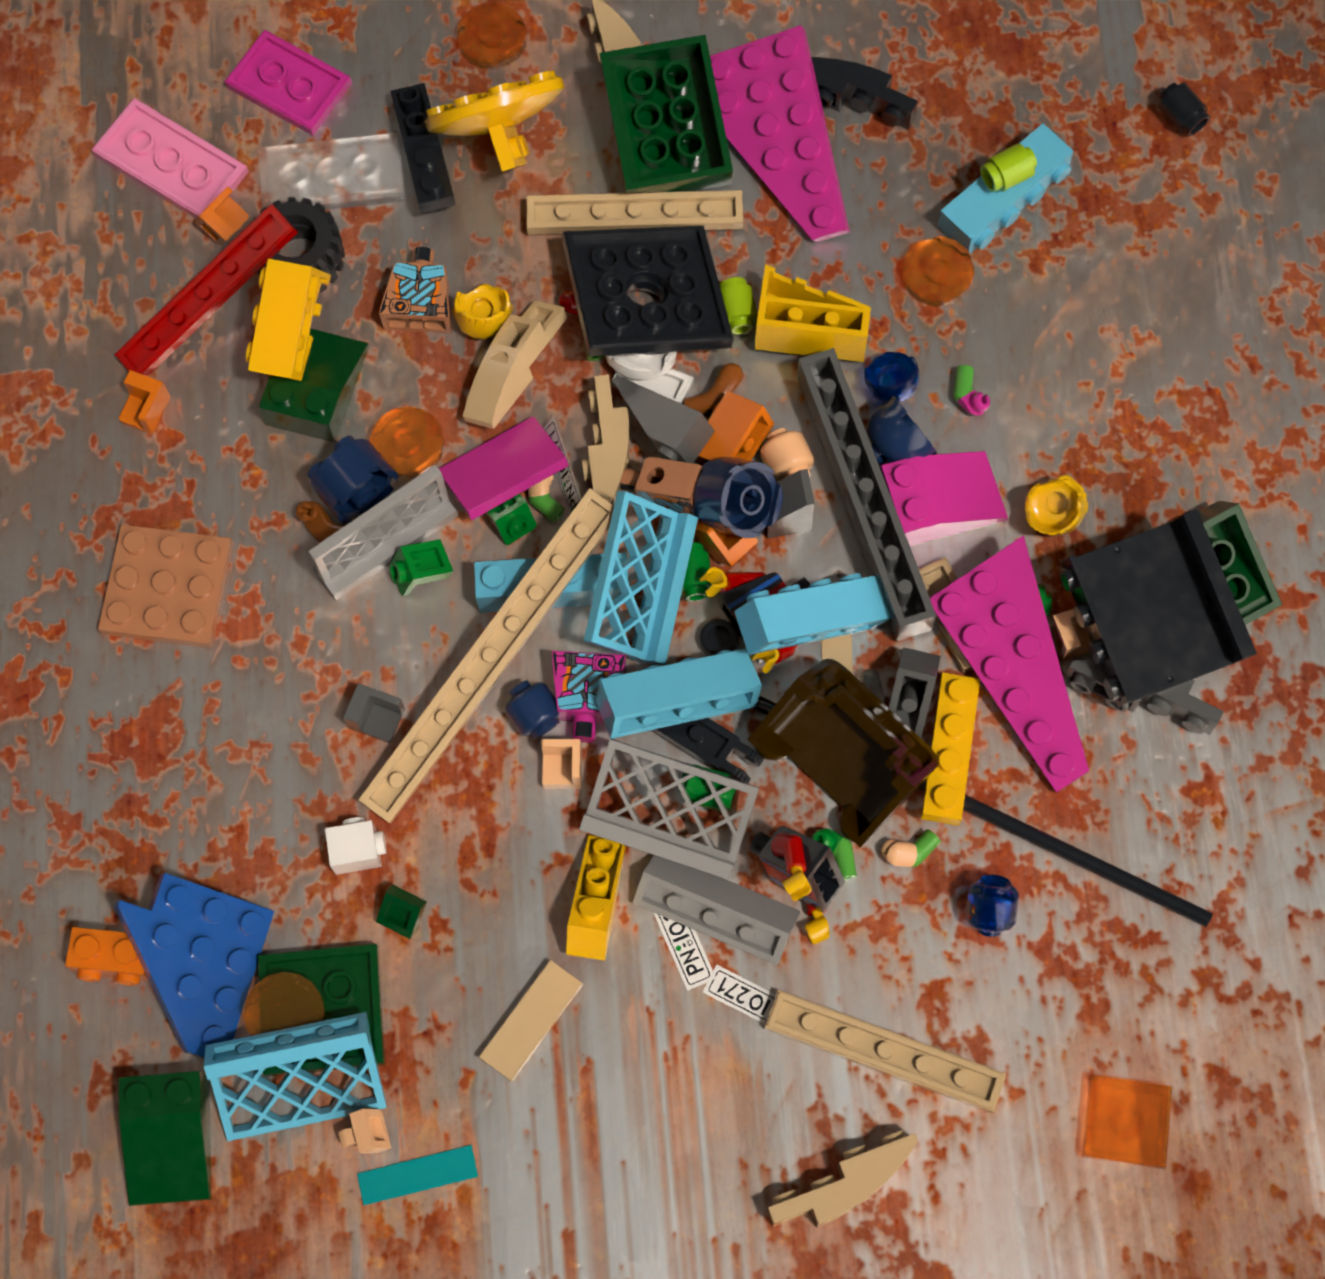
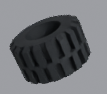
(316, 225)

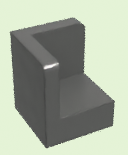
(374, 713)

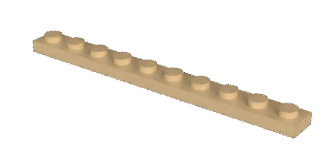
(489, 657)

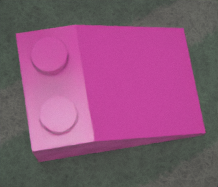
(943, 494)

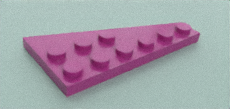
(1008, 642)

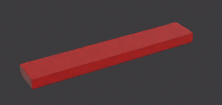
(207, 292)

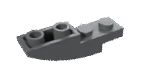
(1176, 701)

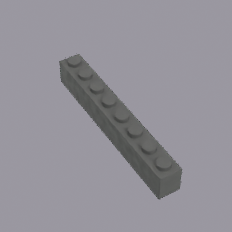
(865, 493)

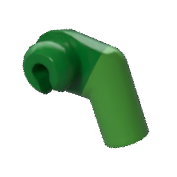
(841, 849)

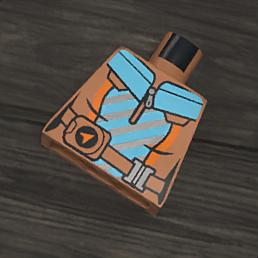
(417, 296)
(664, 483)

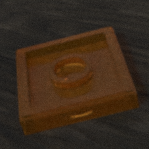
(1127, 1122)

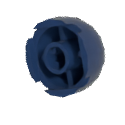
(895, 434)

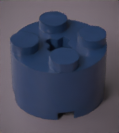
(352, 478)
(737, 496)

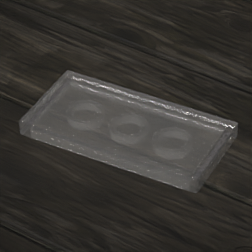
(334, 172)

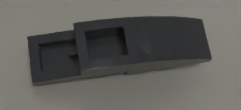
(864, 89)
(422, 149)

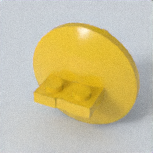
(498, 114)

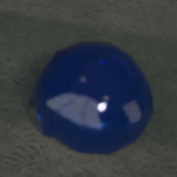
(892, 375)

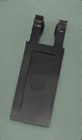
(711, 745)

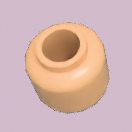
(786, 453)

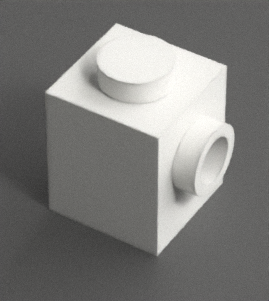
(355, 846)

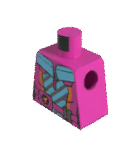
(577, 686)

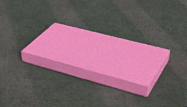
(168, 159)

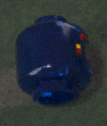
(992, 905)

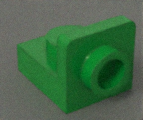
(512, 519)
(419, 565)

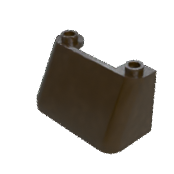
(846, 746)

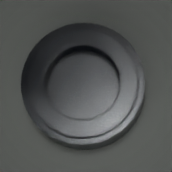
(718, 636)

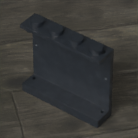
(1157, 609)

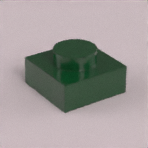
(401, 911)

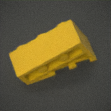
(285, 319)
(808, 321)

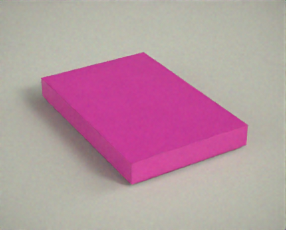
(288, 82)
(503, 467)

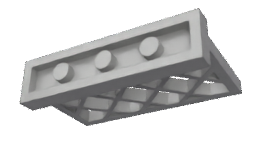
(377, 534)
(659, 841)

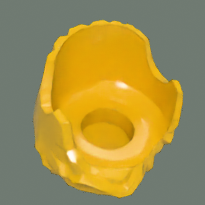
(482, 311)
(1056, 506)

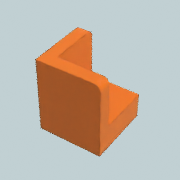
(222, 218)
(146, 402)
(723, 546)

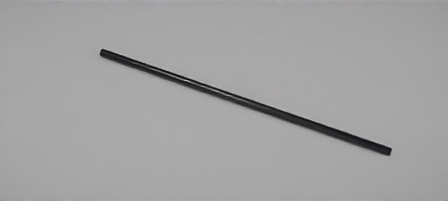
(1067, 852)

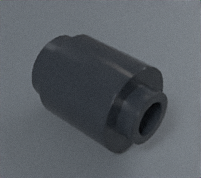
(1183, 108)

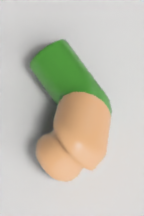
(540, 498)
(910, 854)

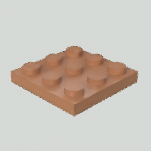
(166, 586)

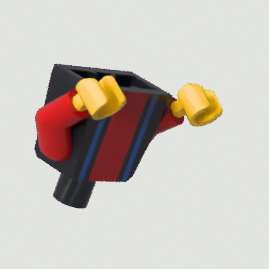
(735, 589)
(805, 872)

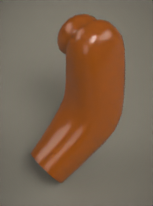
(728, 379)
(317, 520)

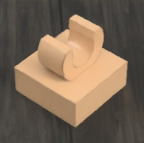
(367, 1132)

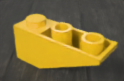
(595, 899)

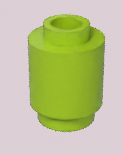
(1008, 168)
(739, 304)

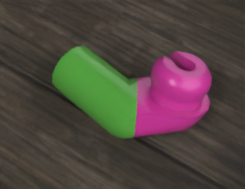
(965, 395)

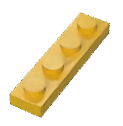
(952, 744)

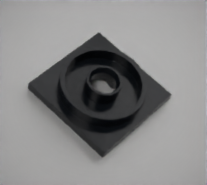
(659, 260)

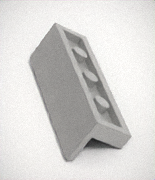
(716, 908)

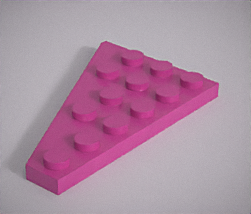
(780, 127)

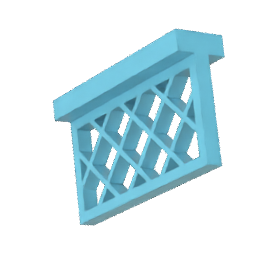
(660, 586)
(280, 1050)

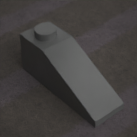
(671, 426)

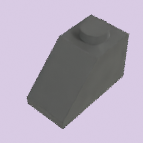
(797, 506)
(914, 687)

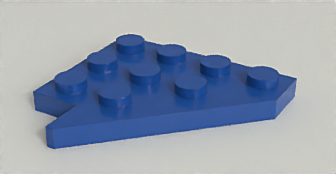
(197, 956)

